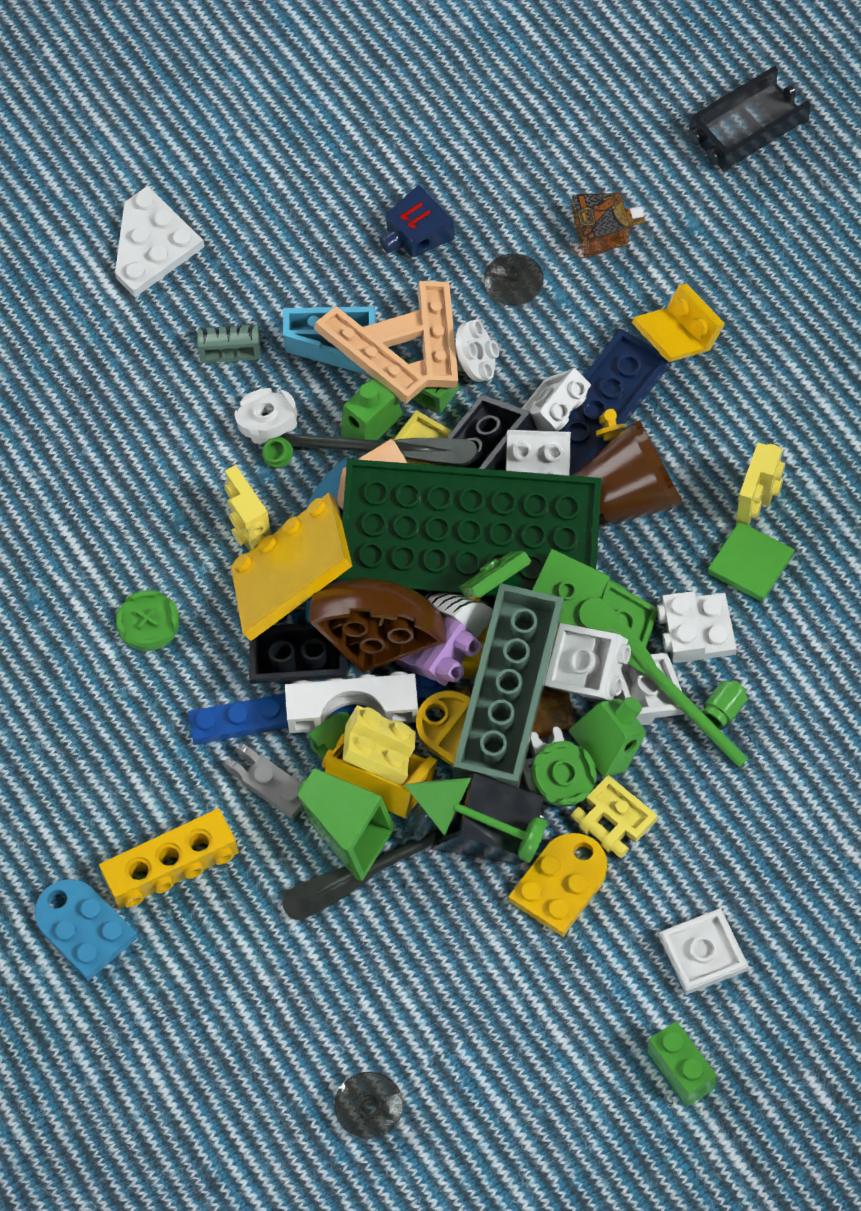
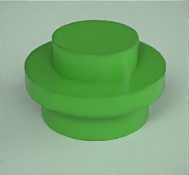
(277, 452)

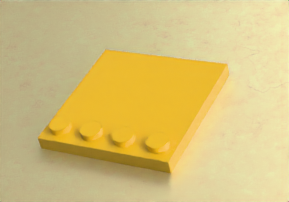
(290, 566)

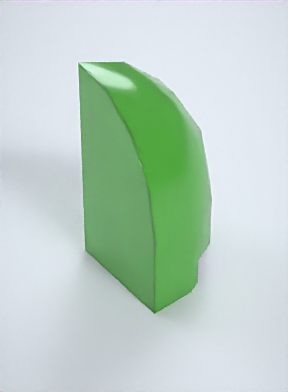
(328, 733)

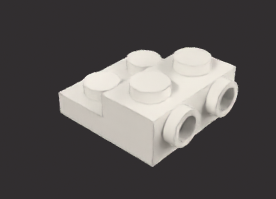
(556, 398)
(696, 626)
(587, 662)
(643, 689)

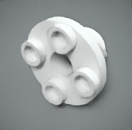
(475, 351)

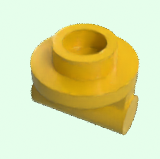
(610, 428)

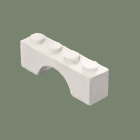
(313, 702)

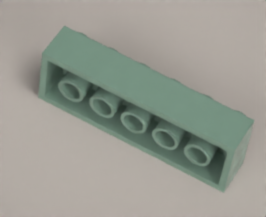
(508, 685)

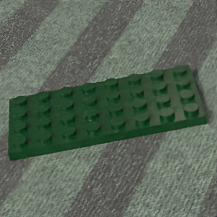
(446, 522)

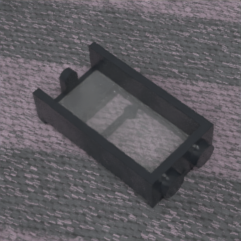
(747, 119)

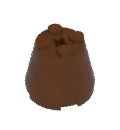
(632, 478)

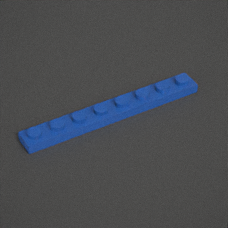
(267, 714)

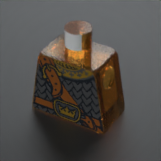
(603, 221)

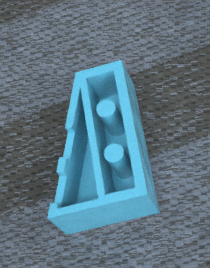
(305, 342)

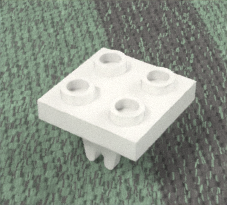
(538, 451)

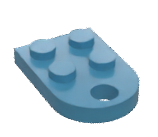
(83, 929)

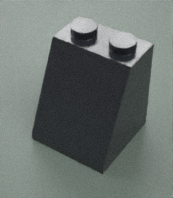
(497, 801)

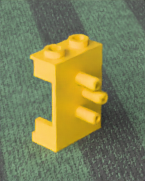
(396, 797)

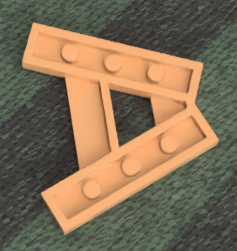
(370, 344)

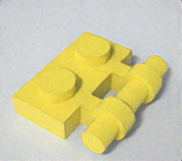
(619, 808)

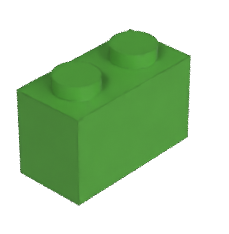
(682, 1064)

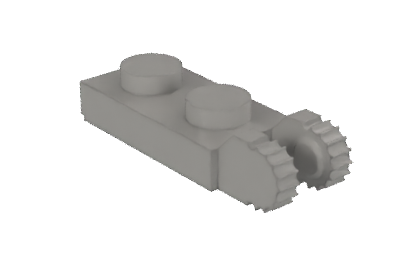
(267, 781)

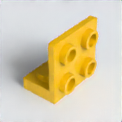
(683, 327)

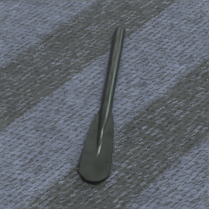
(427, 450)
(333, 886)

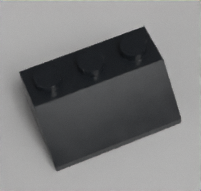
(487, 427)
(294, 654)

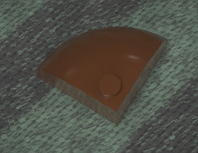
(375, 620)

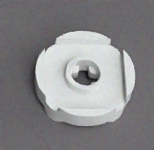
(260, 428)

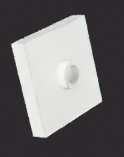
(703, 951)

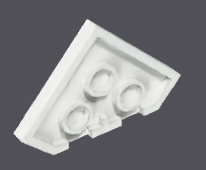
(151, 242)

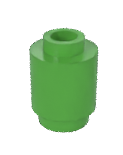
(725, 703)

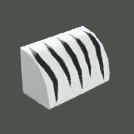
(466, 610)

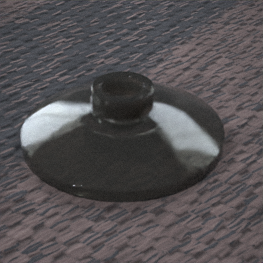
(513, 289)
(364, 1090)

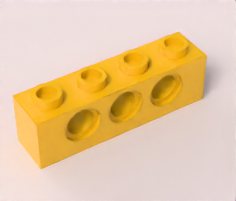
(177, 843)

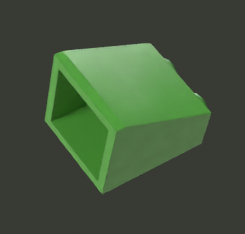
(347, 819)

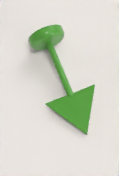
(442, 800)

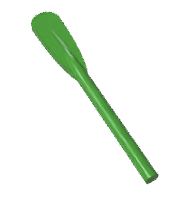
(599, 615)

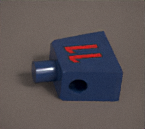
(417, 224)

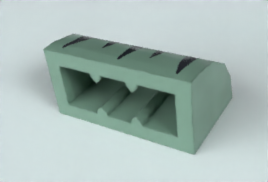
(229, 343)

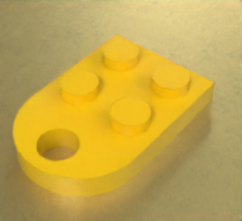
(444, 735)
(559, 883)

